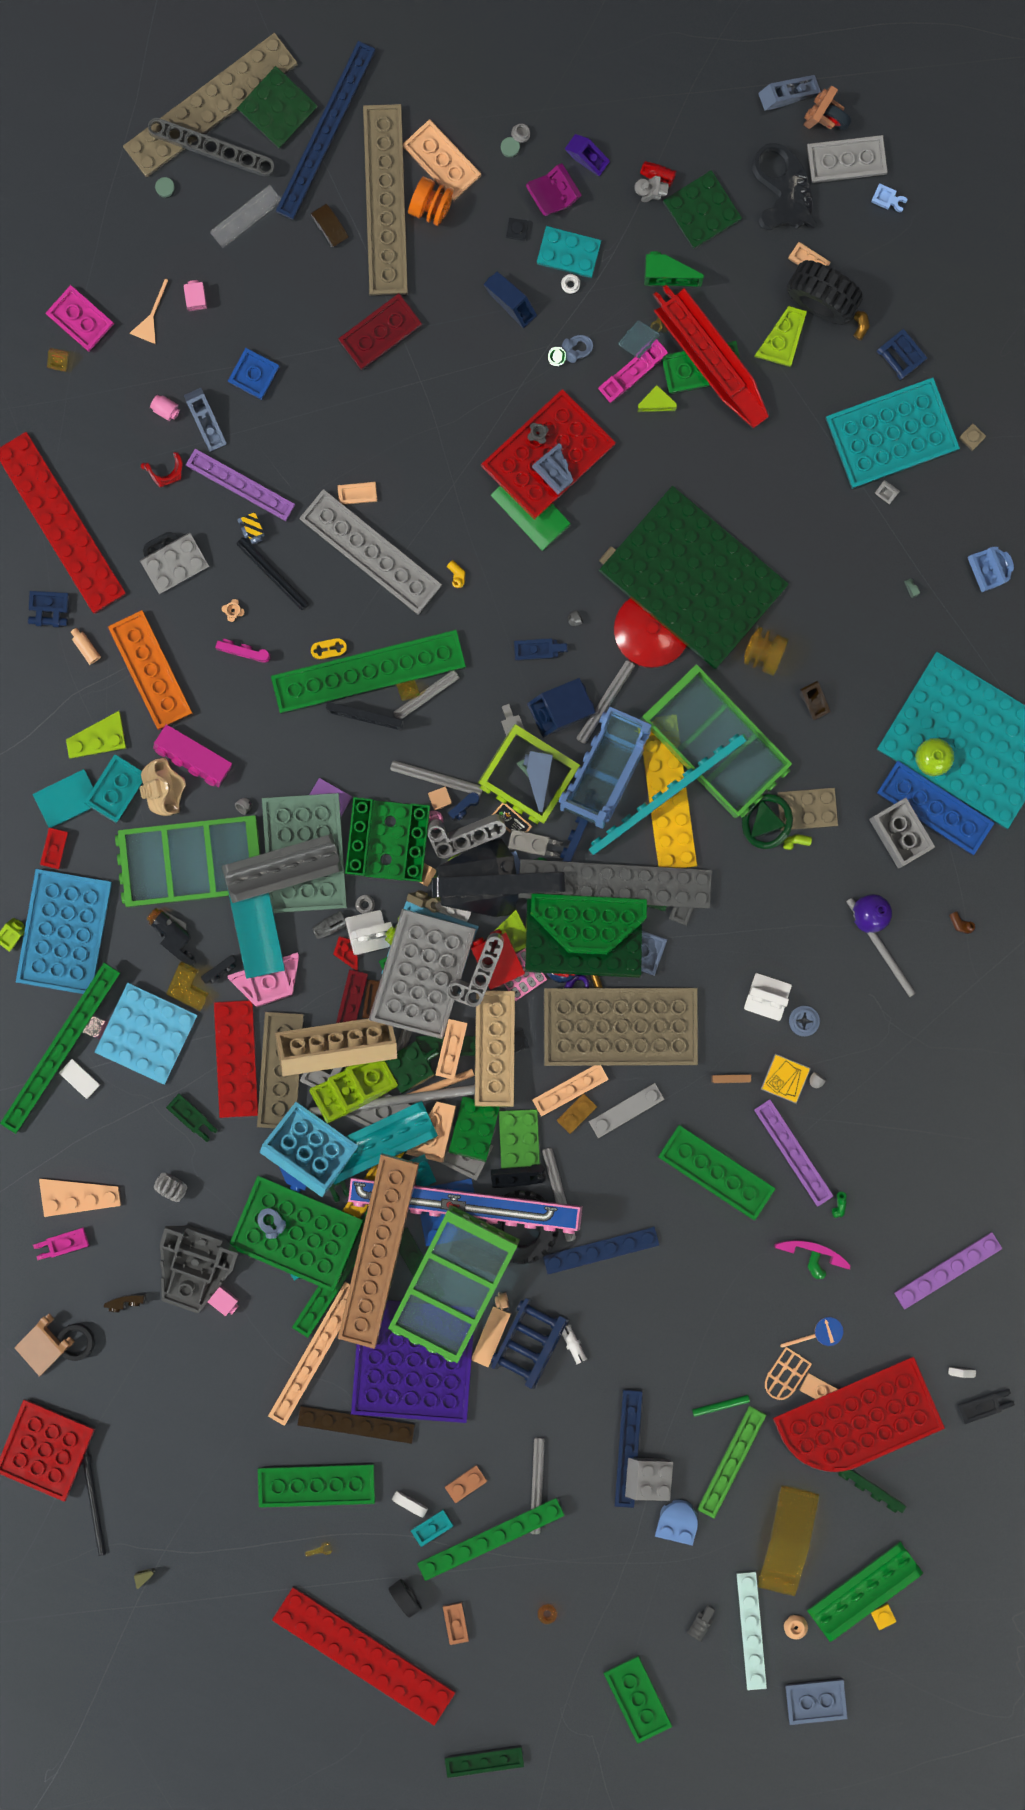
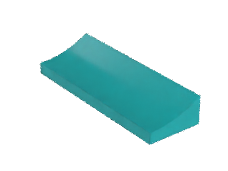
(257, 936)

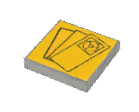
(785, 1078)

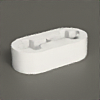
(409, 1504)

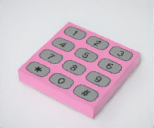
(526, 982)

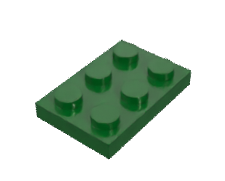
(473, 1130)

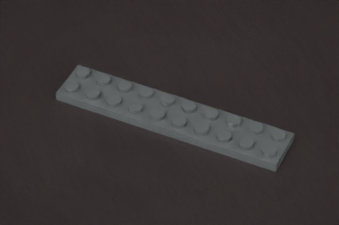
(657, 884)

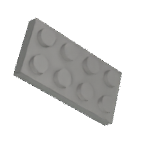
(847, 159)

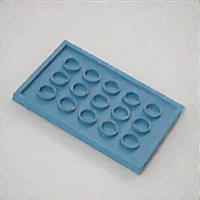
(63, 931)

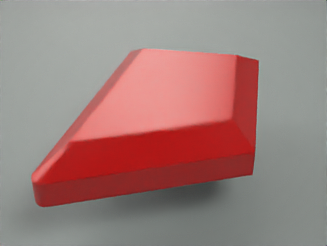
(345, 952)

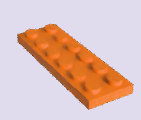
(150, 670)

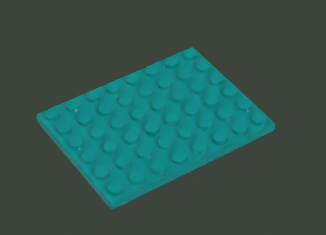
(979, 725)

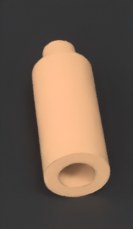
(85, 646)

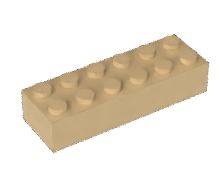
(335, 1046)

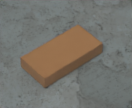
(731, 1078)

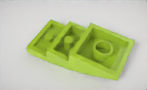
(352, 1089)

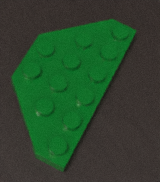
(588, 922)

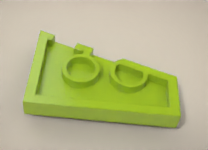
(783, 339)
(99, 738)

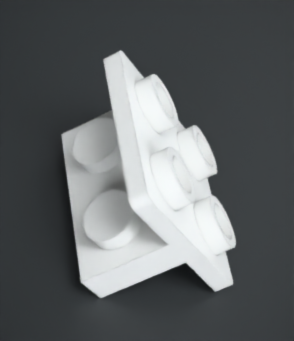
(367, 932)
(768, 997)

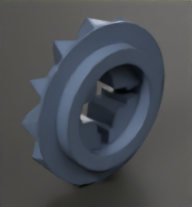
(810, 1014)

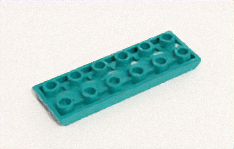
(388, 1136)

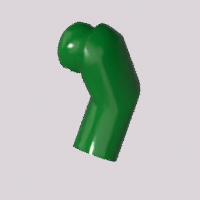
(813, 1266)

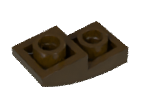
(329, 224)
(119, 1303)

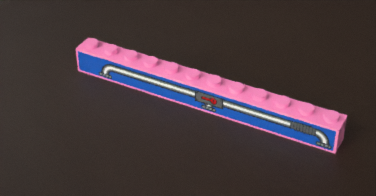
(481, 1206)

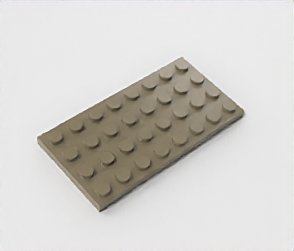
(620, 1026)

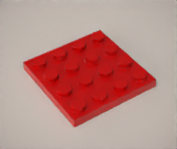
(45, 1450)

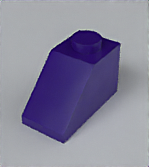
(587, 154)

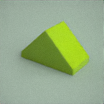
(657, 401)

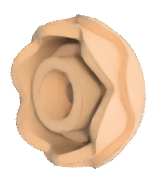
(793, 1621)

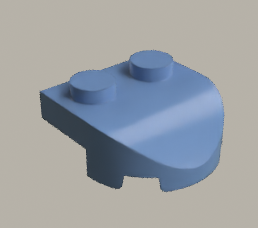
(991, 568)
(677, 1522)

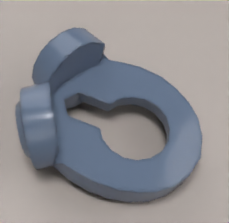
(573, 355)
(270, 1232)

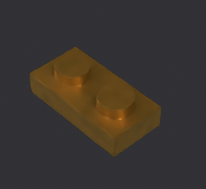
(576, 1113)

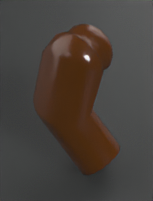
(961, 925)

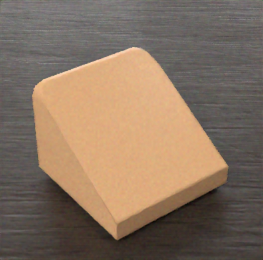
(440, 798)

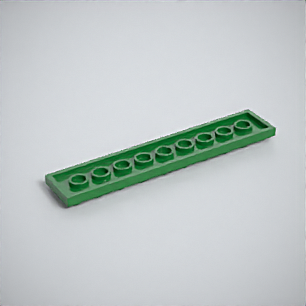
(368, 671)

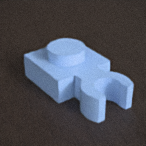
(886, 196)

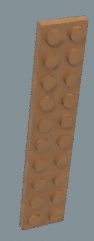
(378, 1250)

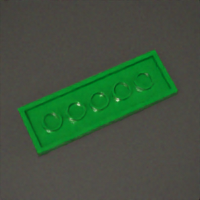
(716, 1172)
(316, 1485)

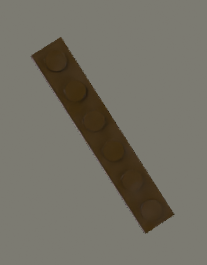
(356, 1424)

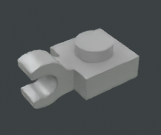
(510, 719)

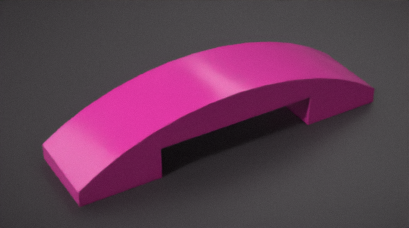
(632, 372)
(790, 1245)

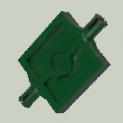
(411, 1066)

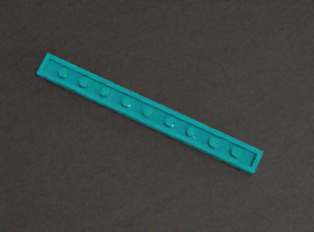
(673, 788)

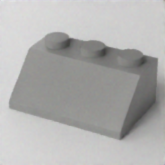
(902, 833)

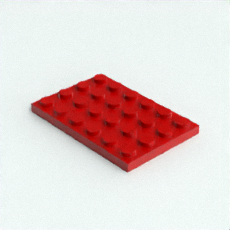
(569, 425)

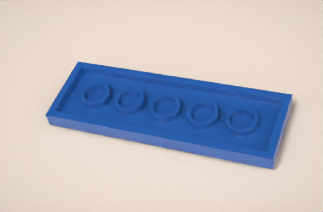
(936, 808)

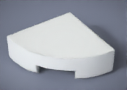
(962, 1372)

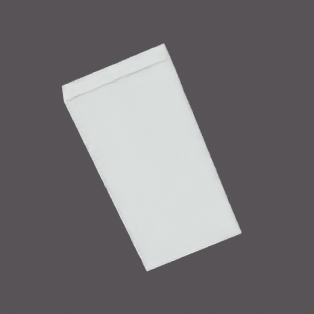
(79, 1078)

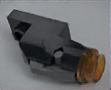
(174, 932)

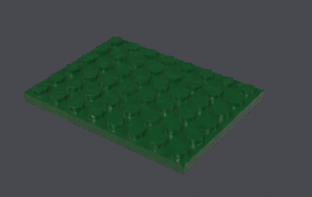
(693, 577)

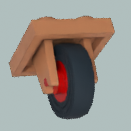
(827, 111)

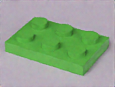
(519, 1138)

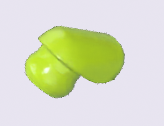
(796, 839)

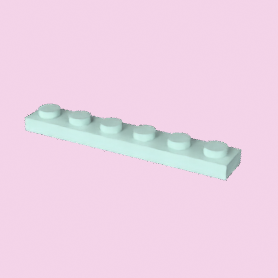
(751, 1630)

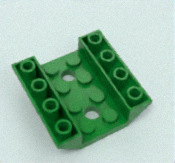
(372, 839)

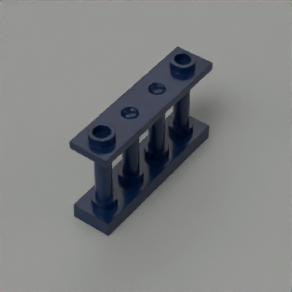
(540, 1359)

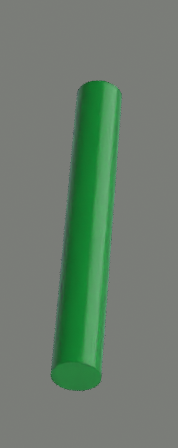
(721, 1405)

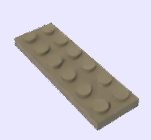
(276, 1091)

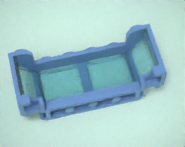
(606, 768)

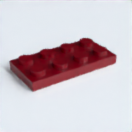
(380, 331)

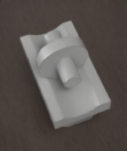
(651, 188)

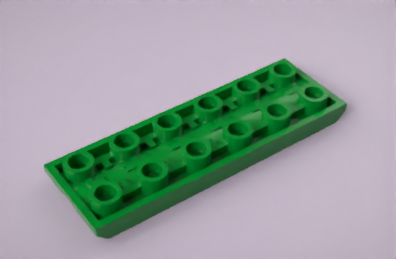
(865, 1591)

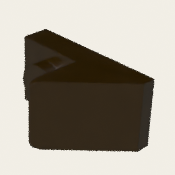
(814, 700)

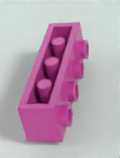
(192, 756)

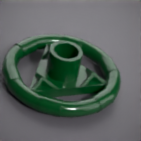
(767, 822)

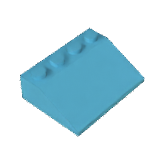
(308, 1149)

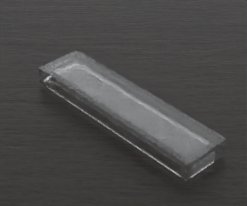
(245, 216)

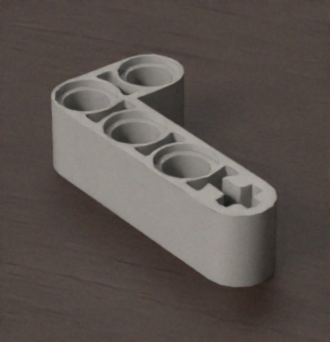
(467, 832)
(481, 969)

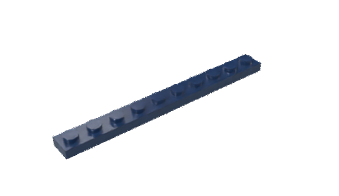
(325, 130)

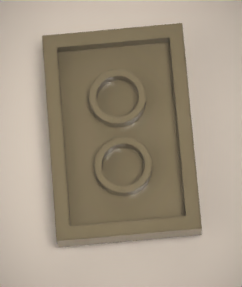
(810, 808)

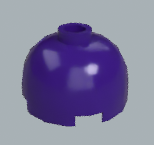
(872, 913)

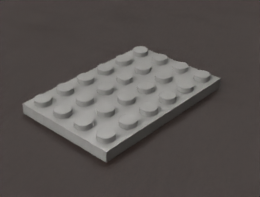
(417, 973)

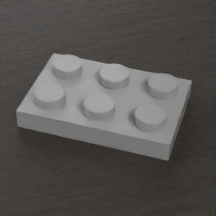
(174, 563)

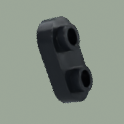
(158, 542)

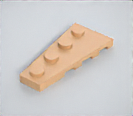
(71, 1197)

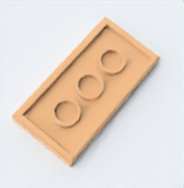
(441, 159)

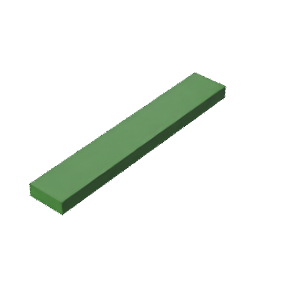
(731, 1462)

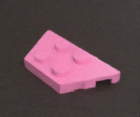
(268, 987)

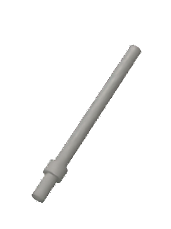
(887, 957)

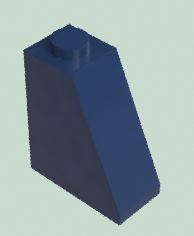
(510, 299)

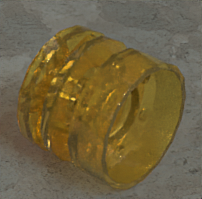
(765, 651)

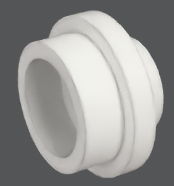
(570, 277)

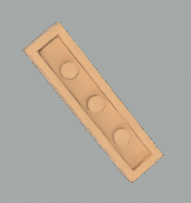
(570, 1089)

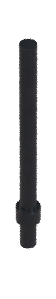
(86, 1462)

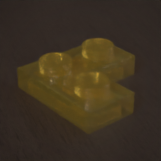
(183, 990)

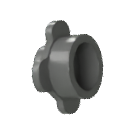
(538, 428)

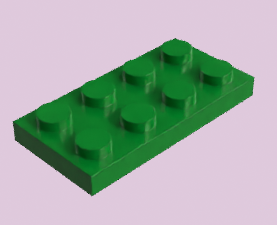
(683, 374)
(637, 1699)

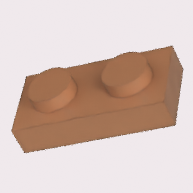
(465, 1483)
(455, 1623)

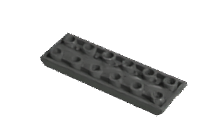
(281, 868)

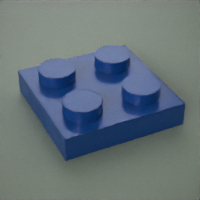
(253, 373)

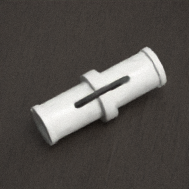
(573, 1344)

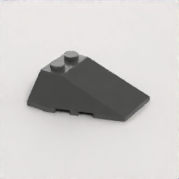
(193, 1265)

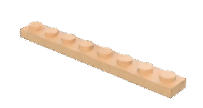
(311, 1359)

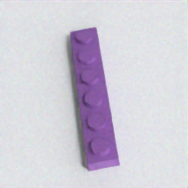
(240, 485)
(793, 1152)
(947, 1270)

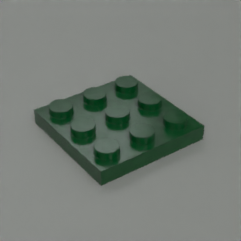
(277, 107)
(702, 209)

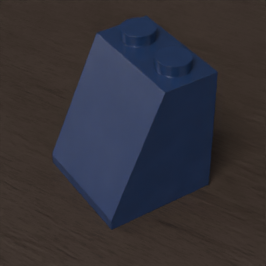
(561, 707)

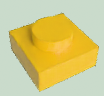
(883, 1616)

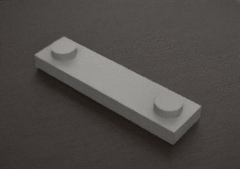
(626, 1110)

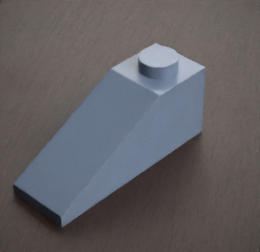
(788, 92)
(205, 419)
(538, 771)

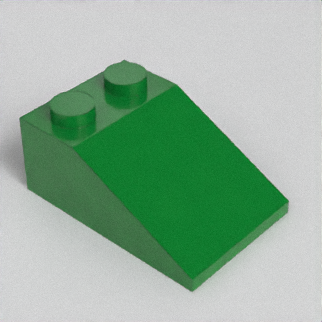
(664, 270)

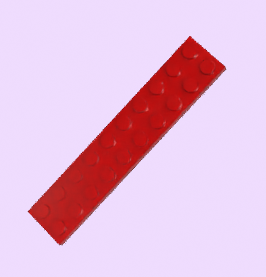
(60, 523)
(363, 1656)

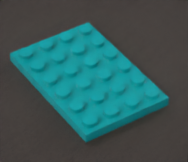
(892, 433)

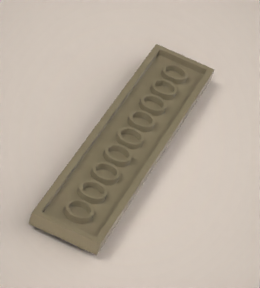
(210, 103)
(385, 199)

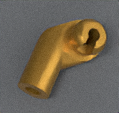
(863, 323)

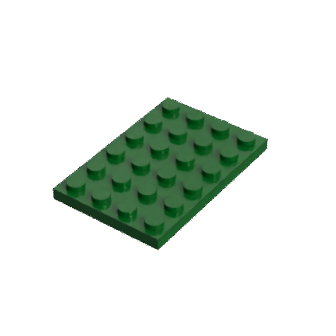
(314, 1238)

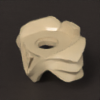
(162, 787)

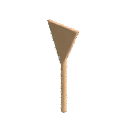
(145, 329)

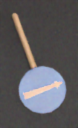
(827, 1331)

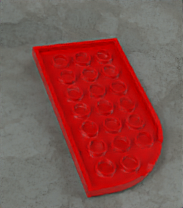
(861, 1420)

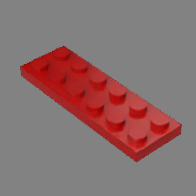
(236, 1059)

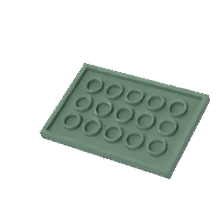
(297, 820)

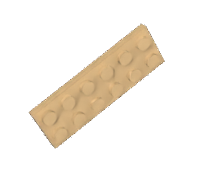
(495, 1049)

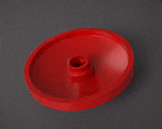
(644, 638)

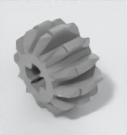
(170, 1187)

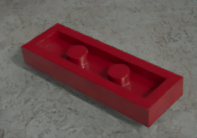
(352, 996)

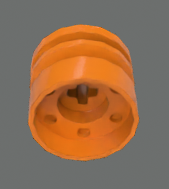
(430, 201)

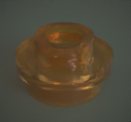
(547, 1620)

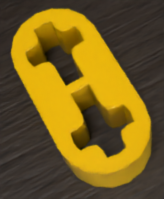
(330, 653)

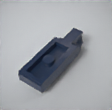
(538, 649)

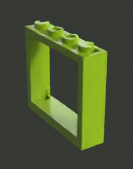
(518, 806)

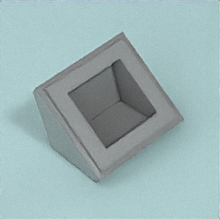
(887, 492)

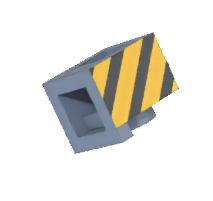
(251, 528)

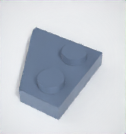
(554, 469)

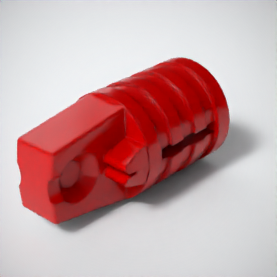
(651, 169)

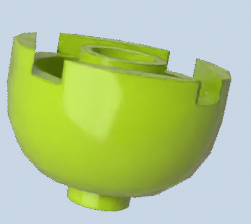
(934, 757)

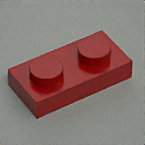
(54, 848)

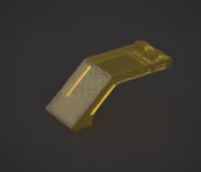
(789, 1541)

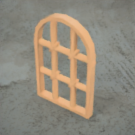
(785, 1367)

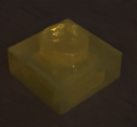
(57, 359)
(408, 690)

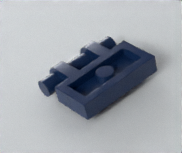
(48, 602)

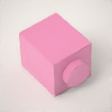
(195, 295)
(224, 1301)

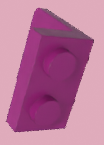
(554, 190)

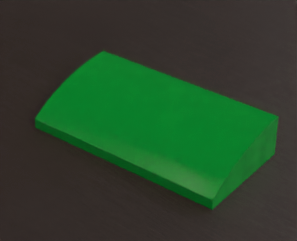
(541, 530)

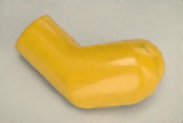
(458, 576)

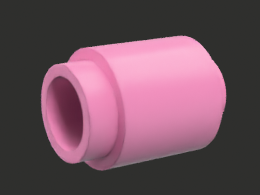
(165, 407)

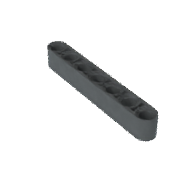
(203, 140)

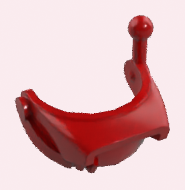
(174, 476)

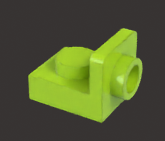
(11, 933)

